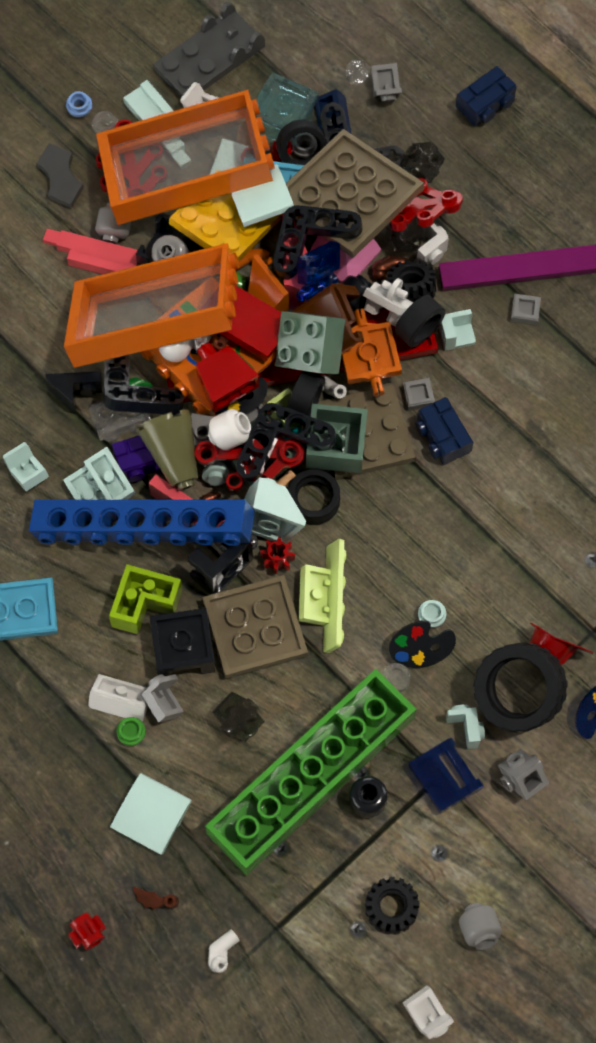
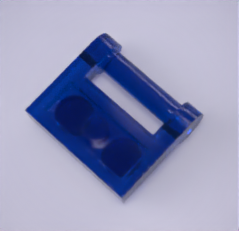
(437, 779)

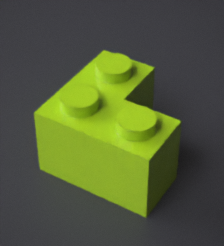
(141, 591)

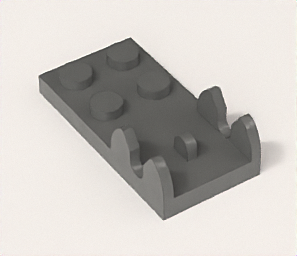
(210, 52)

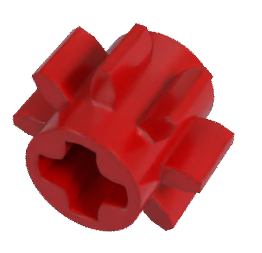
(279, 548)
(87, 931)

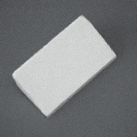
(118, 698)

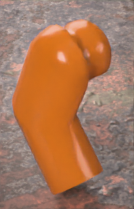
(263, 253)

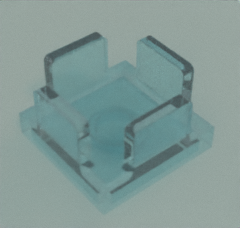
(284, 102)

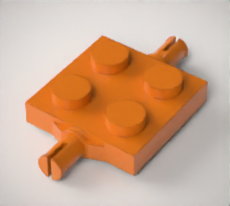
(373, 356)

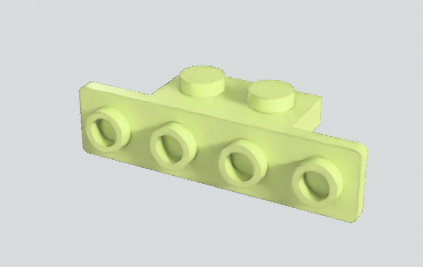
(323, 595)

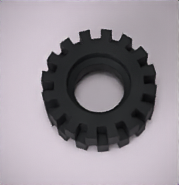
(420, 275)
(404, 892)

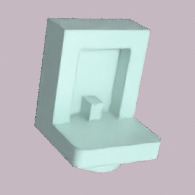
(25, 467)
(473, 729)

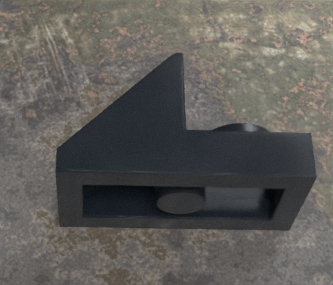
(67, 385)

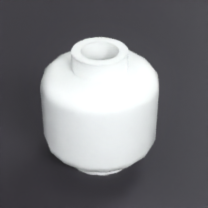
(229, 429)

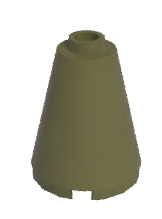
(172, 447)

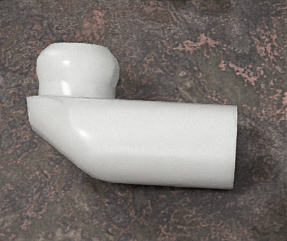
(333, 389)

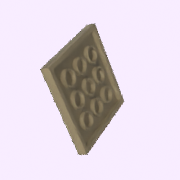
(354, 179)

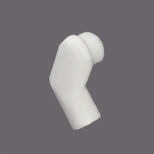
(219, 949)

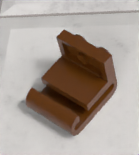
(334, 302)

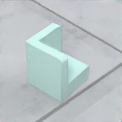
(457, 330)

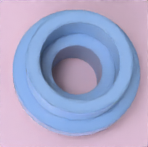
(79, 98)

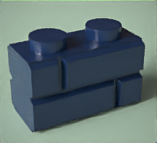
(486, 96)
(444, 431)

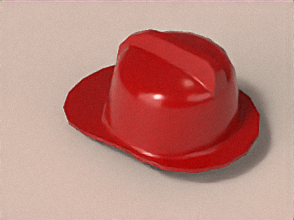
(560, 648)

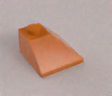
(266, 286)

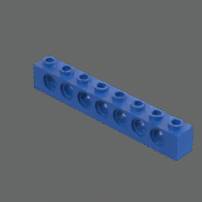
(49, 514)

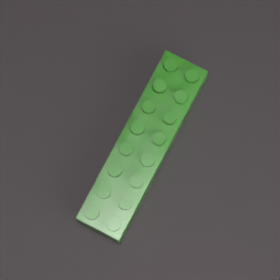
(310, 772)

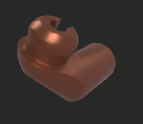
(381, 266)

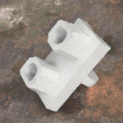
(387, 296)

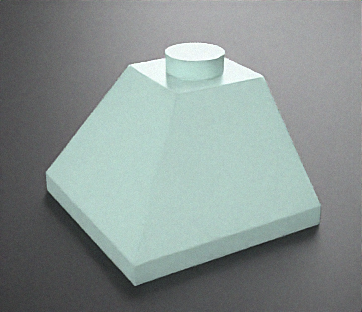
(274, 512)

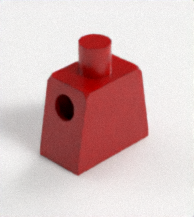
(224, 376)

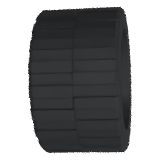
(488, 700)

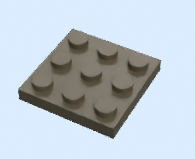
(386, 432)
(255, 626)

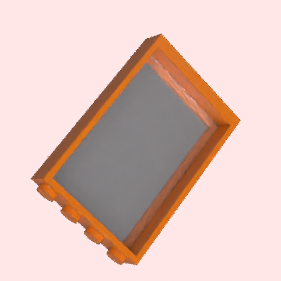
(185, 157)
(152, 305)

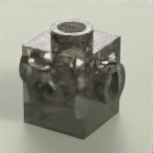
(423, 161)
(408, 239)
(238, 717)

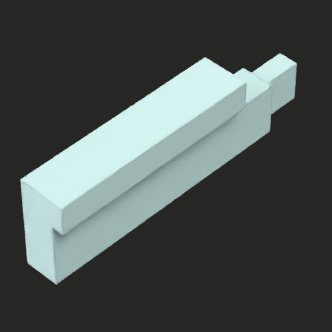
(146, 102)

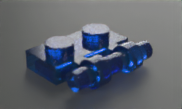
(317, 269)

